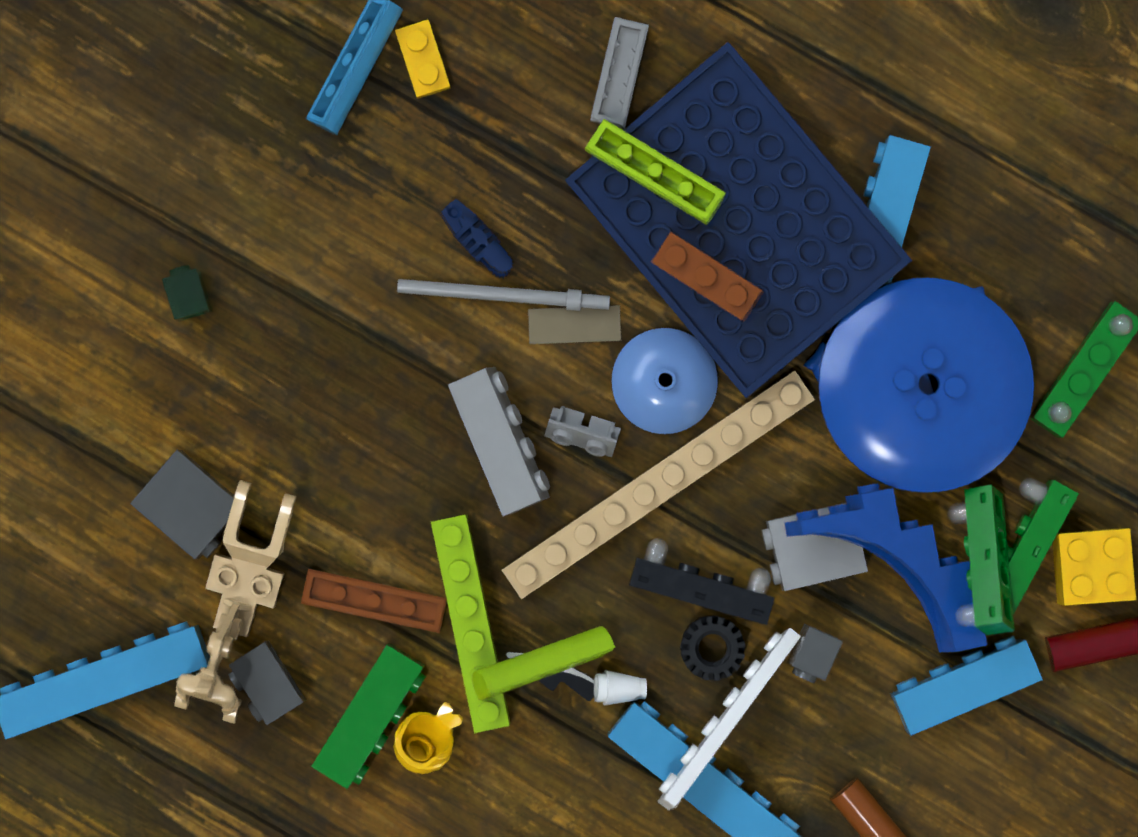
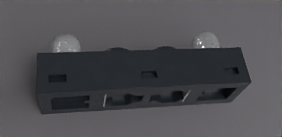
(712, 593)

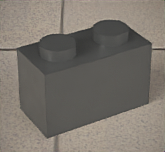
(813, 654)
(265, 683)

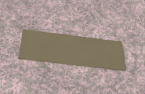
(571, 326)

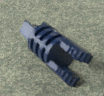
(477, 238)

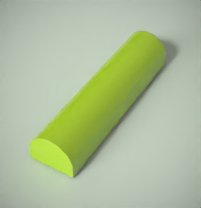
(655, 172)
(541, 662)

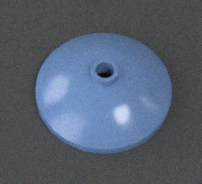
(659, 407)

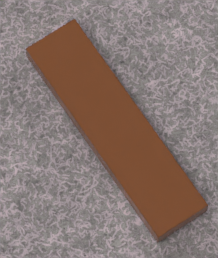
(374, 600)

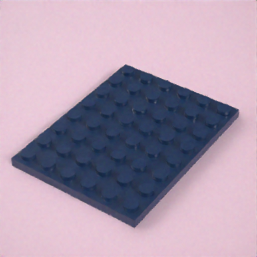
(782, 223)

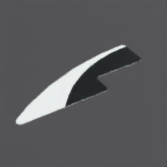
(573, 678)

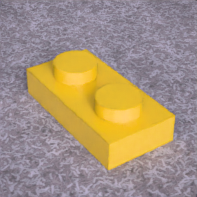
(422, 59)

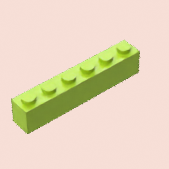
(468, 616)

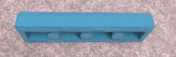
(354, 64)

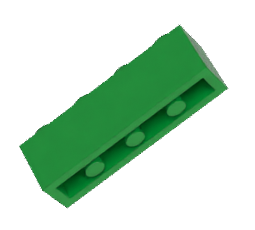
(368, 715)

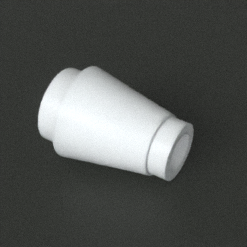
(618, 688)

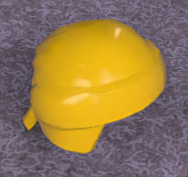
(426, 740)

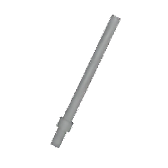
(572, 299)

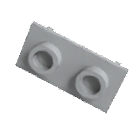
(566, 429)

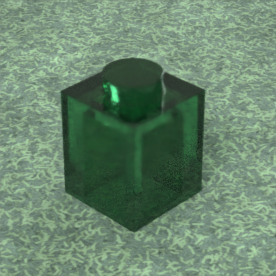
(186, 293)

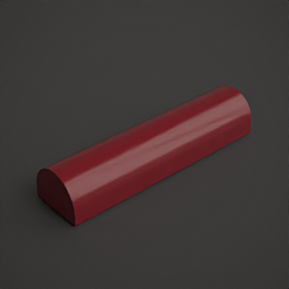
(1093, 644)

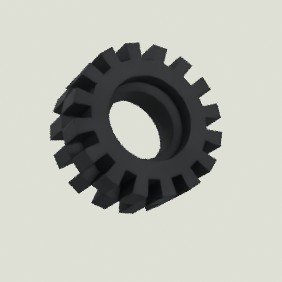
(690, 648)

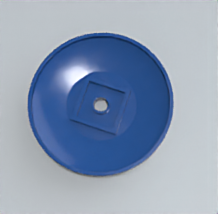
(874, 394)

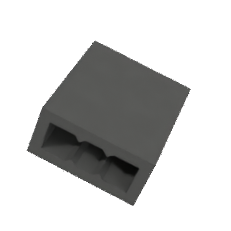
(186, 505)

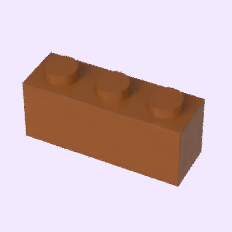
(707, 277)

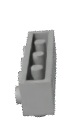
(499, 440)

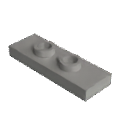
(619, 72)

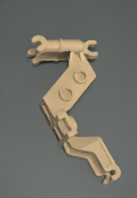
(244, 584)

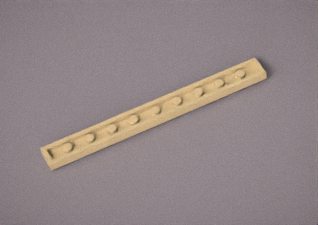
(658, 484)

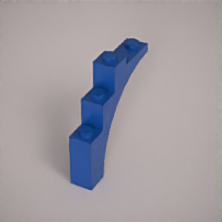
(910, 549)

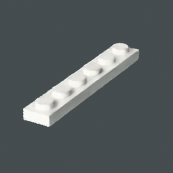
(718, 729)

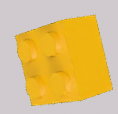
(1094, 566)

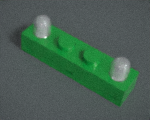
(1086, 370)
(1036, 531)
(988, 560)

